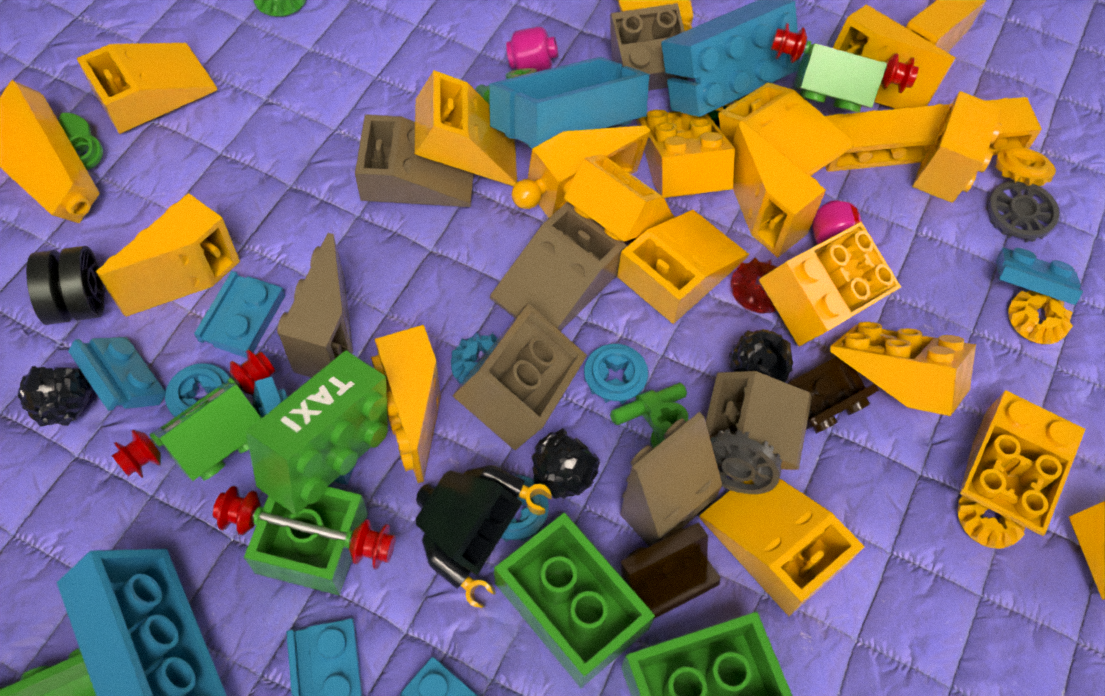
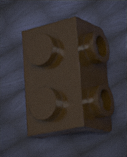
(833, 389)
(671, 570)

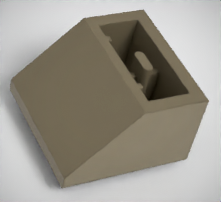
(638, 38)
(764, 409)

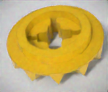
(1025, 166)
(1025, 318)
(987, 530)

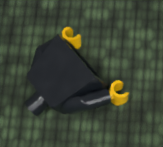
(467, 519)

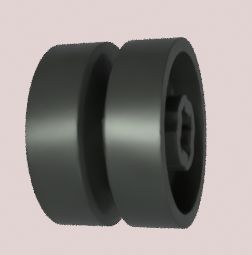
(65, 285)

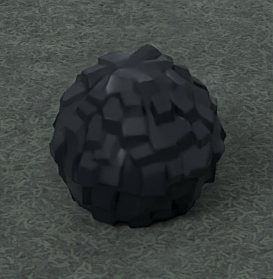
(762, 352)
(54, 394)
(564, 465)

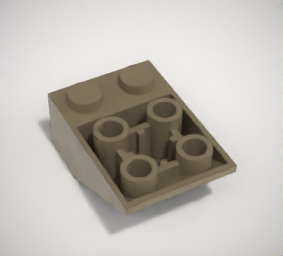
(393, 173)
(560, 268)
(318, 320)
(671, 481)

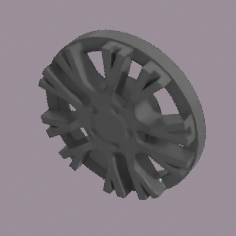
(1023, 211)
(746, 463)

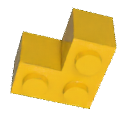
(959, 148)

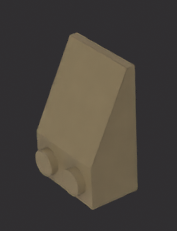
(521, 377)

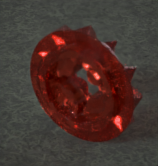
(748, 294)

